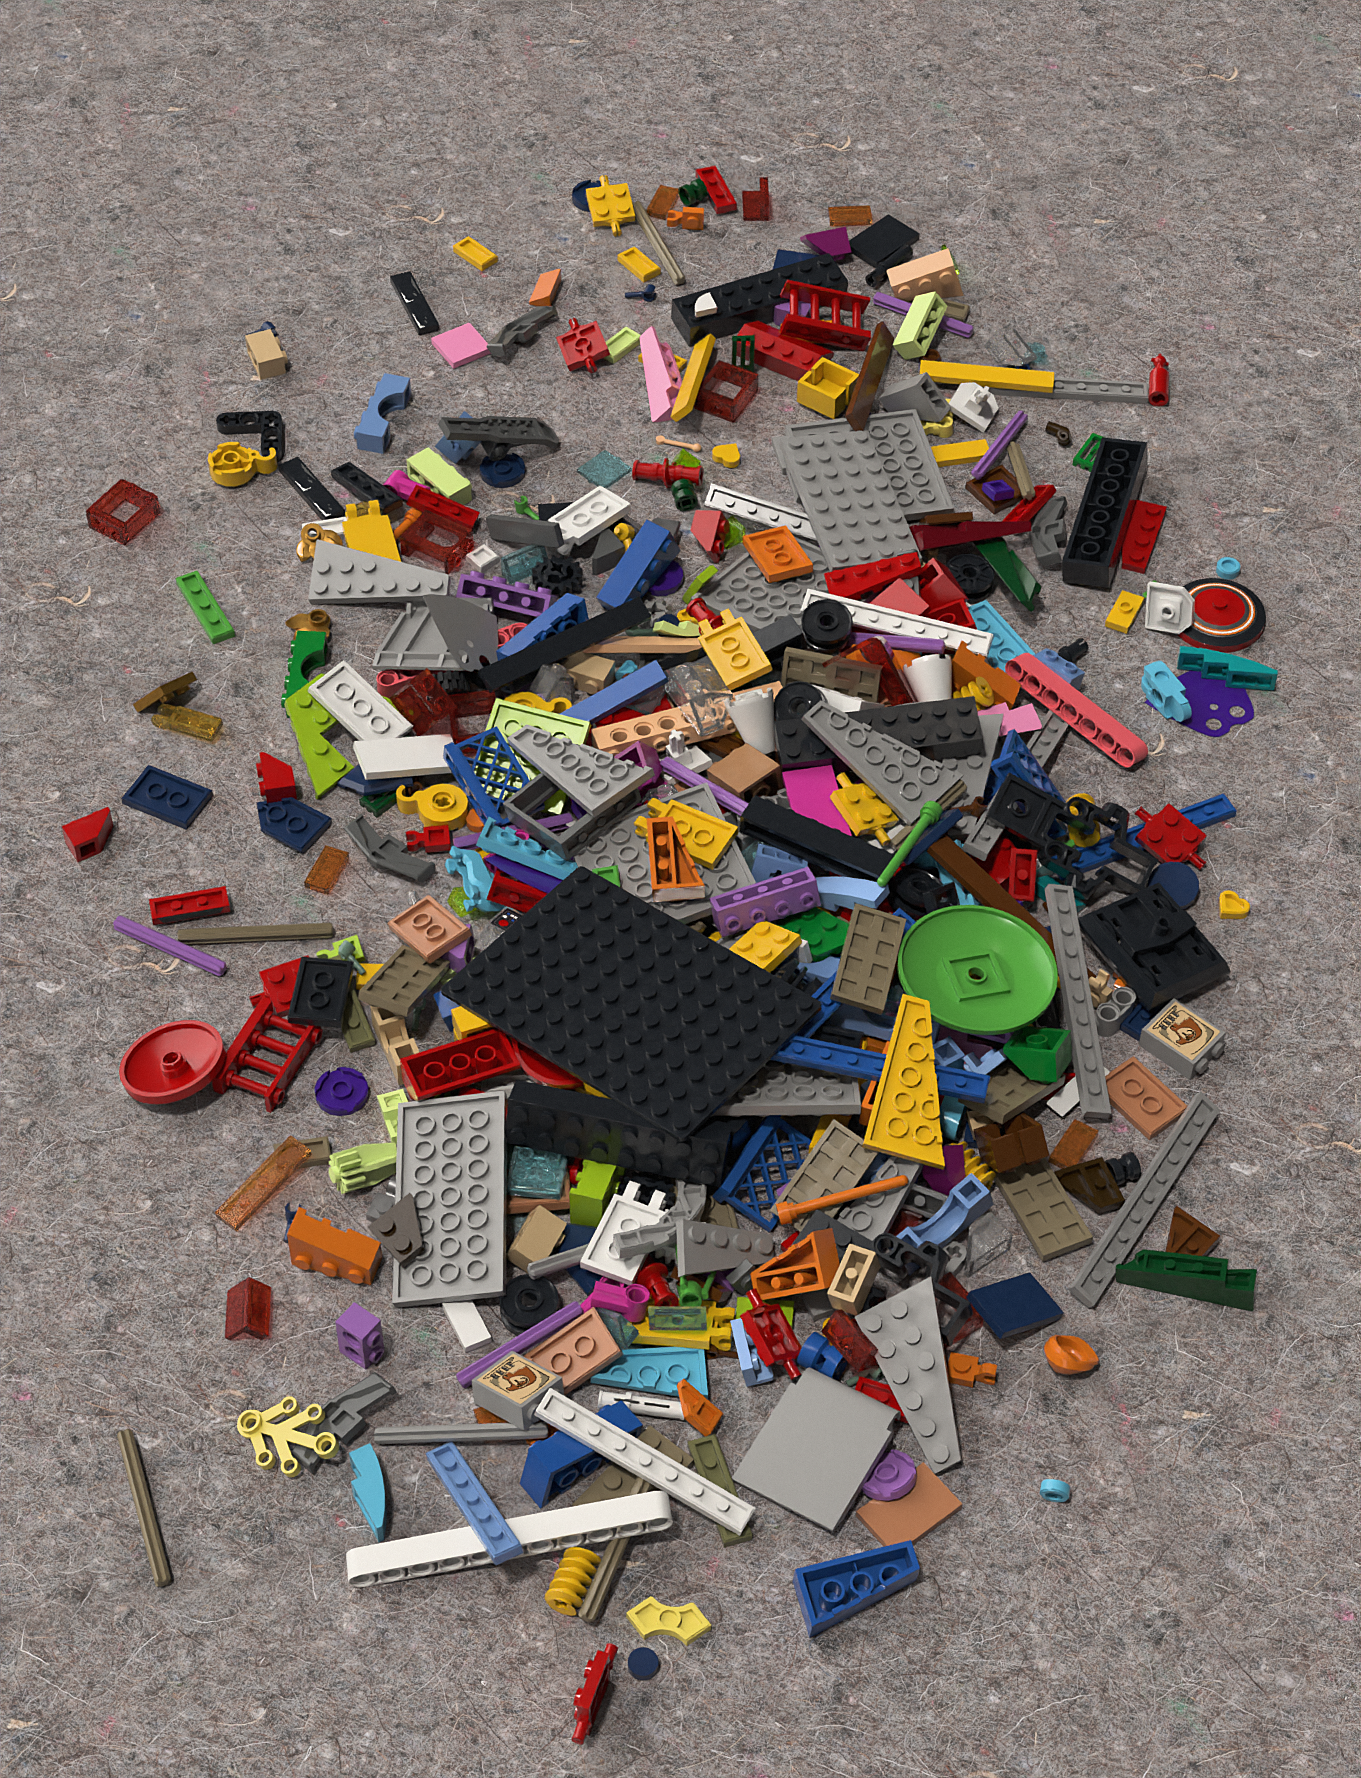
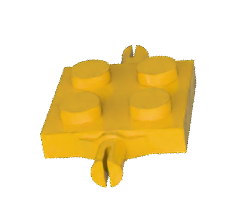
(610, 205)
(863, 809)

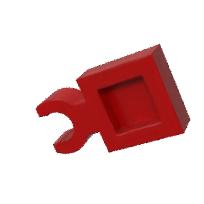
(433, 839)

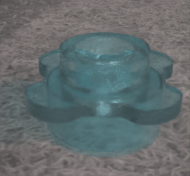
(1039, 351)

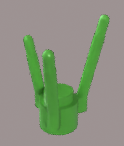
(690, 1292)

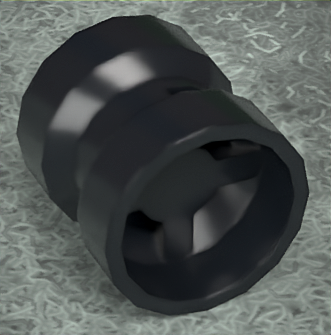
(1124, 1168)

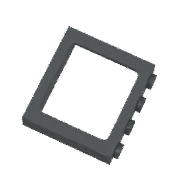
(577, 835)

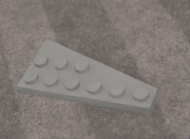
(362, 577)
(885, 764)
(582, 772)
(976, 774)
(916, 1368)

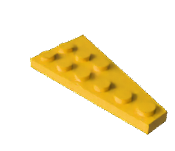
(907, 1100)

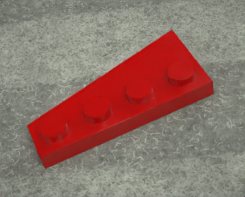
(1141, 535)
(872, 576)

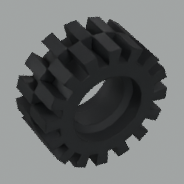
(453, 682)

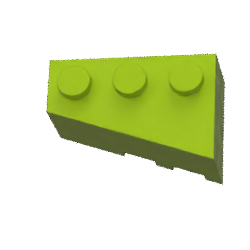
(594, 1192)

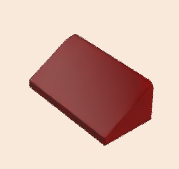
(1022, 874)

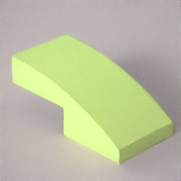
(684, 629)
(389, 1108)

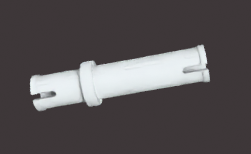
(643, 1405)

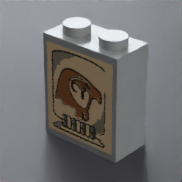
(1182, 1039)
(514, 1389)

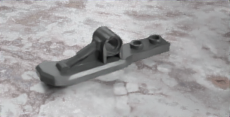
(499, 433)

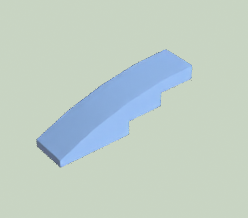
(848, 891)

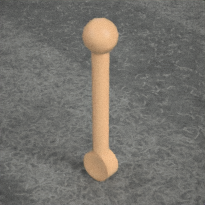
(660, 440)

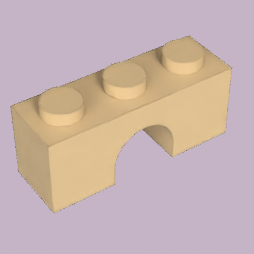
(393, 1038)

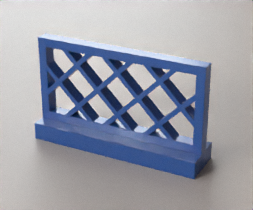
(1020, 762)
(471, 783)
(746, 1162)

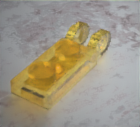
(187, 722)

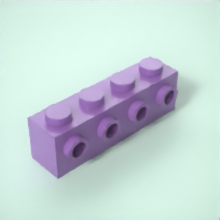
(504, 595)
(765, 901)

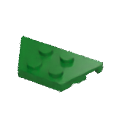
(821, 930)

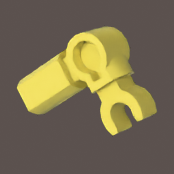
(942, 428)

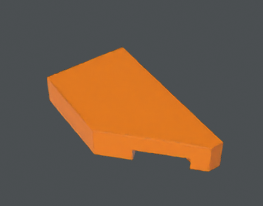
(697, 1408)

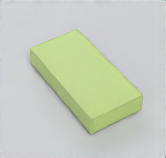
(622, 344)

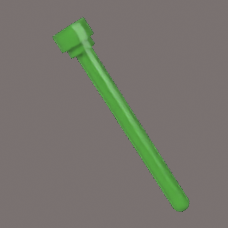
(929, 814)

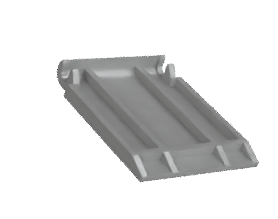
(417, 643)
(818, 1448)

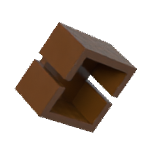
(1022, 1143)

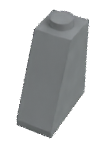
(918, 394)

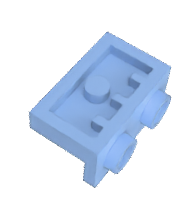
(986, 1063)
(752, 1366)

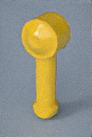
(625, 534)

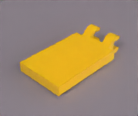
(370, 532)
(733, 651)
(703, 834)
(691, 1338)

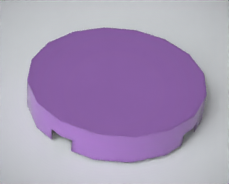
(891, 1477)

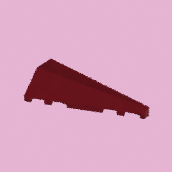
(940, 536)

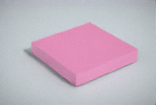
(460, 345)

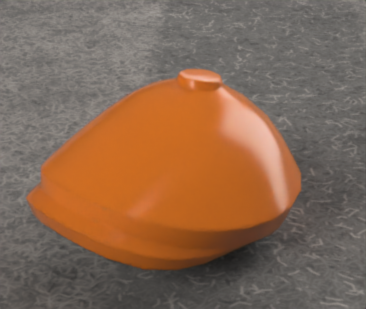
(1069, 1355)

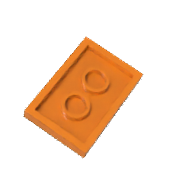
(777, 554)

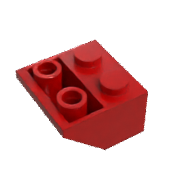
(939, 585)

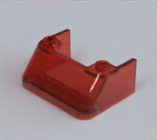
(893, 681)

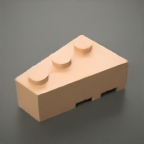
(925, 276)

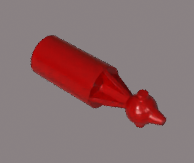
(1159, 382)

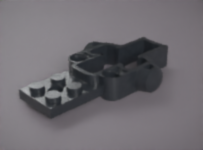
(1038, 817)
(895, 1261)

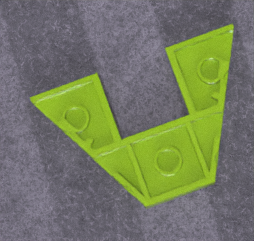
(309, 723)

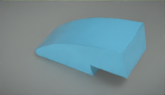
(369, 1489)

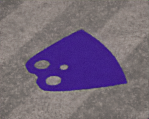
(1204, 692)
(525, 873)

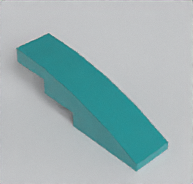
(1235, 670)

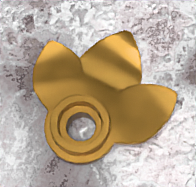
(306, 547)
(314, 621)

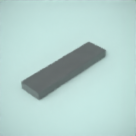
(525, 530)

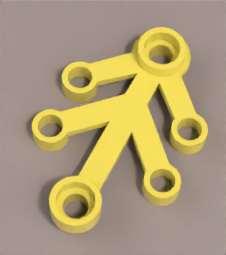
(285, 1433)

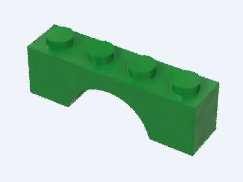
(308, 653)

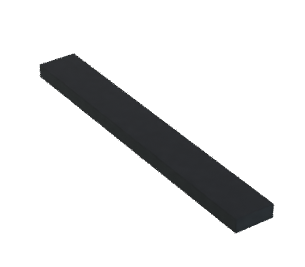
(564, 644)

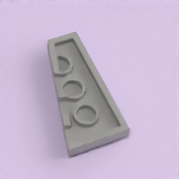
(877, 1212)
(718, 1248)

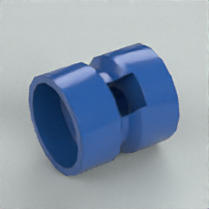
(814, 1353)

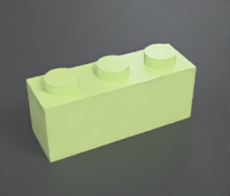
(920, 325)
(432, 471)

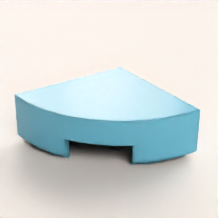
(628, 667)

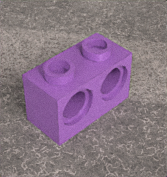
(360, 1336)

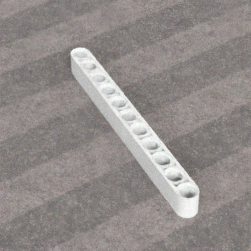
(535, 1532)

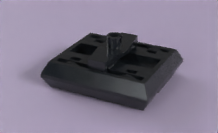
(1159, 948)

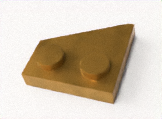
(166, 691)

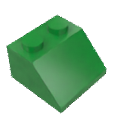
(1040, 1052)

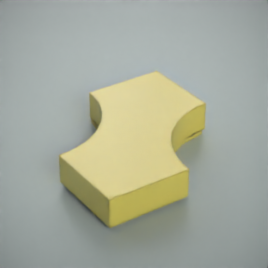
(681, 1622)

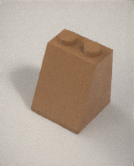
(747, 774)

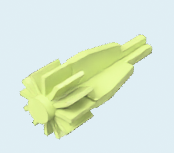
(362, 1165)

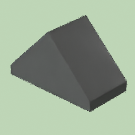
(607, 552)

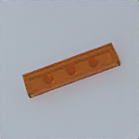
(263, 1183)

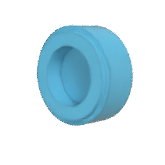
(1228, 568)
(1055, 1490)

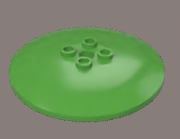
(984, 941)

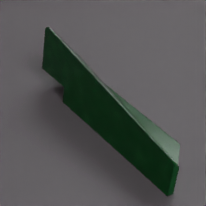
(1010, 569)
(1191, 1277)

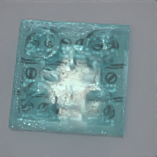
(536, 1173)

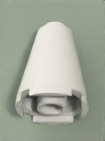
(930, 678)
(754, 718)

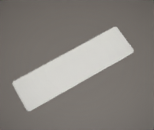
(1067, 1097)

